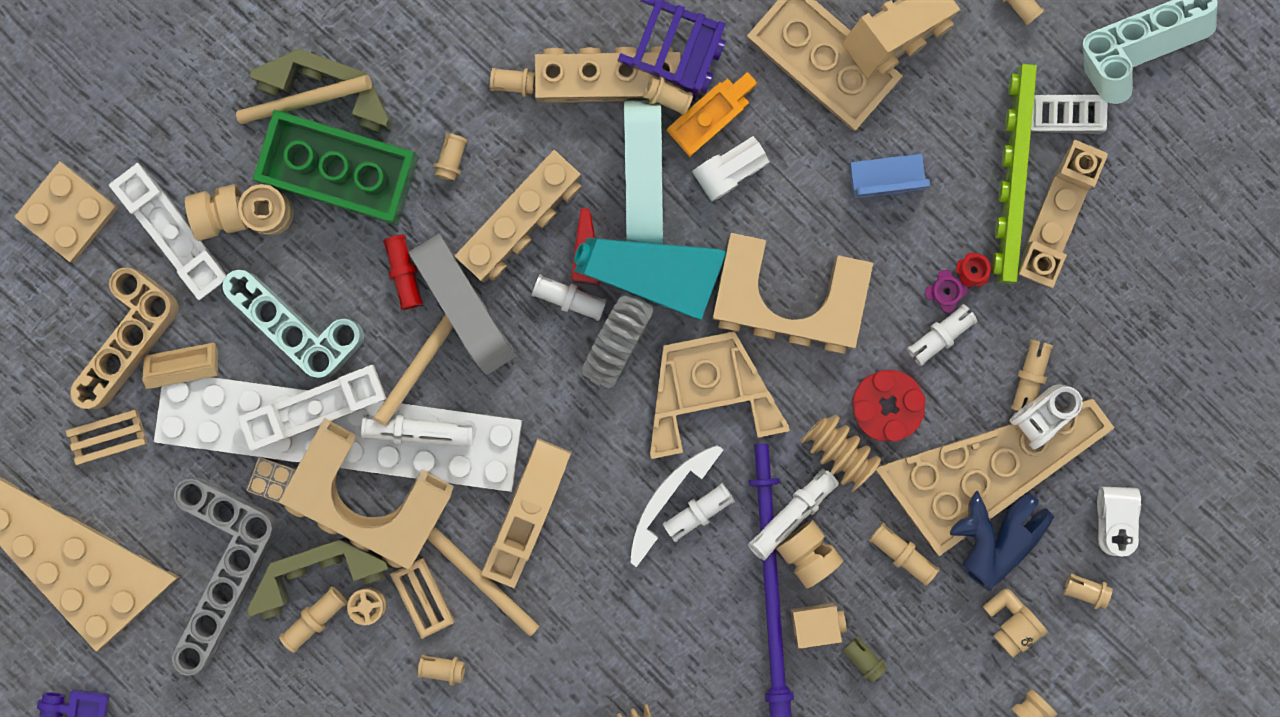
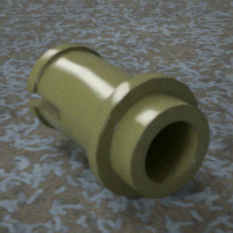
(864, 659)

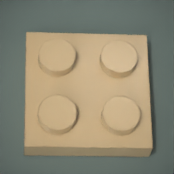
(66, 212)

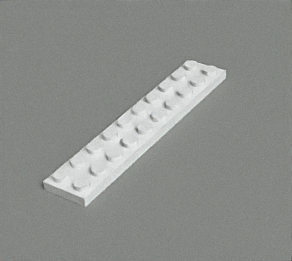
(207, 409)

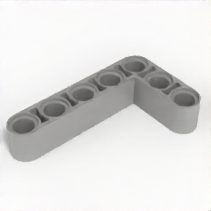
(226, 571)

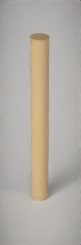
(304, 99)
(413, 371)
(485, 584)

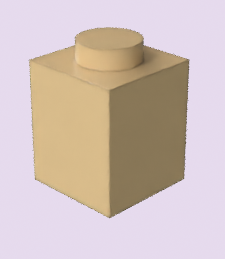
(818, 625)

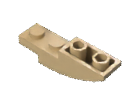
(526, 513)

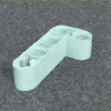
(1119, 47)
(643, 171)
(287, 319)

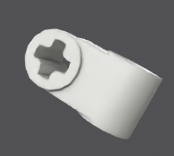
(1045, 415)
(1118, 515)

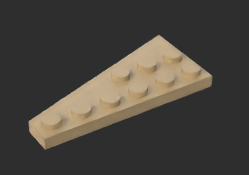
(997, 463)
(78, 568)

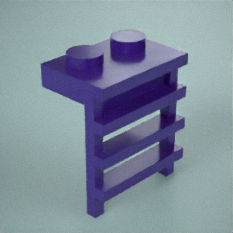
(701, 48)

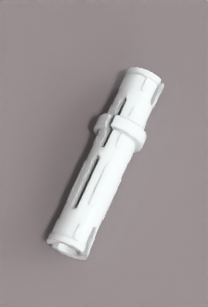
(412, 430)
(804, 502)

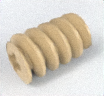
(841, 451)

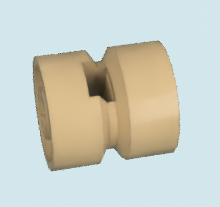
(265, 210)
(216, 212)
(809, 554)

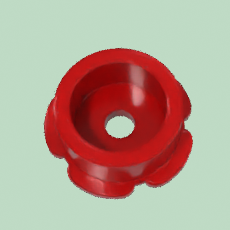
(982, 266)

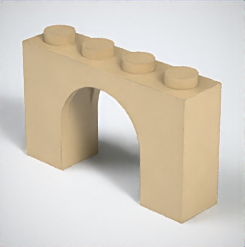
(834, 323)
(393, 536)

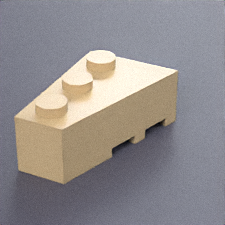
(897, 30)

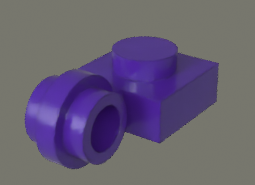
(81, 704)

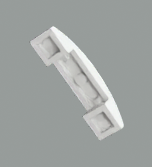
(169, 230)
(310, 408)
(644, 537)

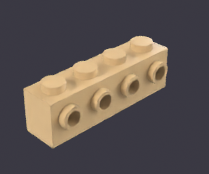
(595, 75)
(519, 216)

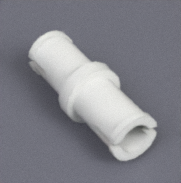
(569, 297)
(942, 335)
(698, 512)

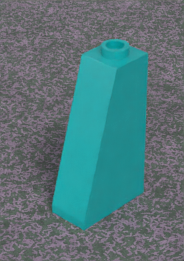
(659, 273)

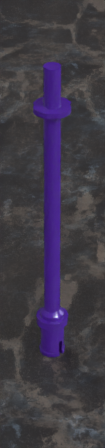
(778, 694)

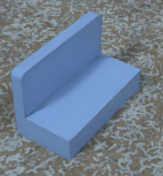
(888, 176)

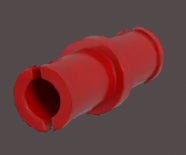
(403, 272)

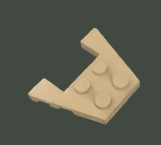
(707, 376)

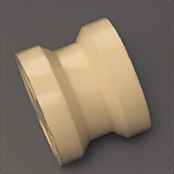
(360, 608)
(1034, 707)

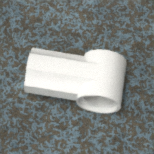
(724, 172)

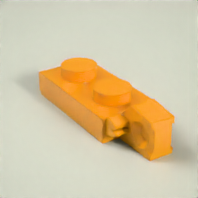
(711, 114)

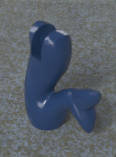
(994, 559)

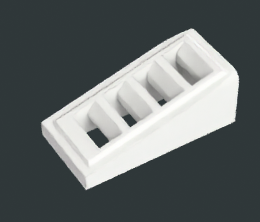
(1082, 127)

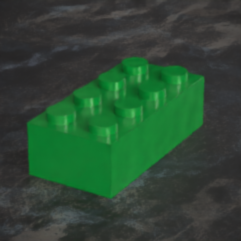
(336, 167)

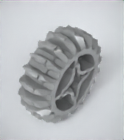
(617, 340)

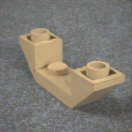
(1058, 213)

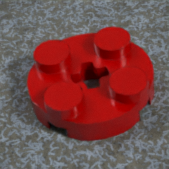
(883, 385)

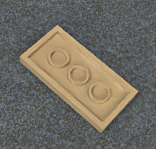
(809, 48)

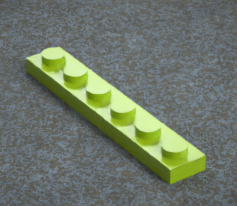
(1015, 158)

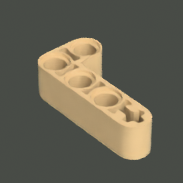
(119, 342)

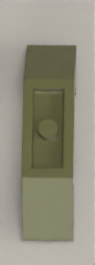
(282, 72)
(272, 591)

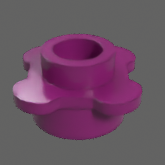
(936, 293)

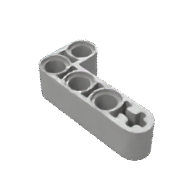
(462, 304)

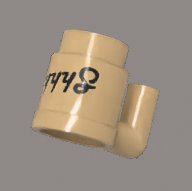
(1021, 629)

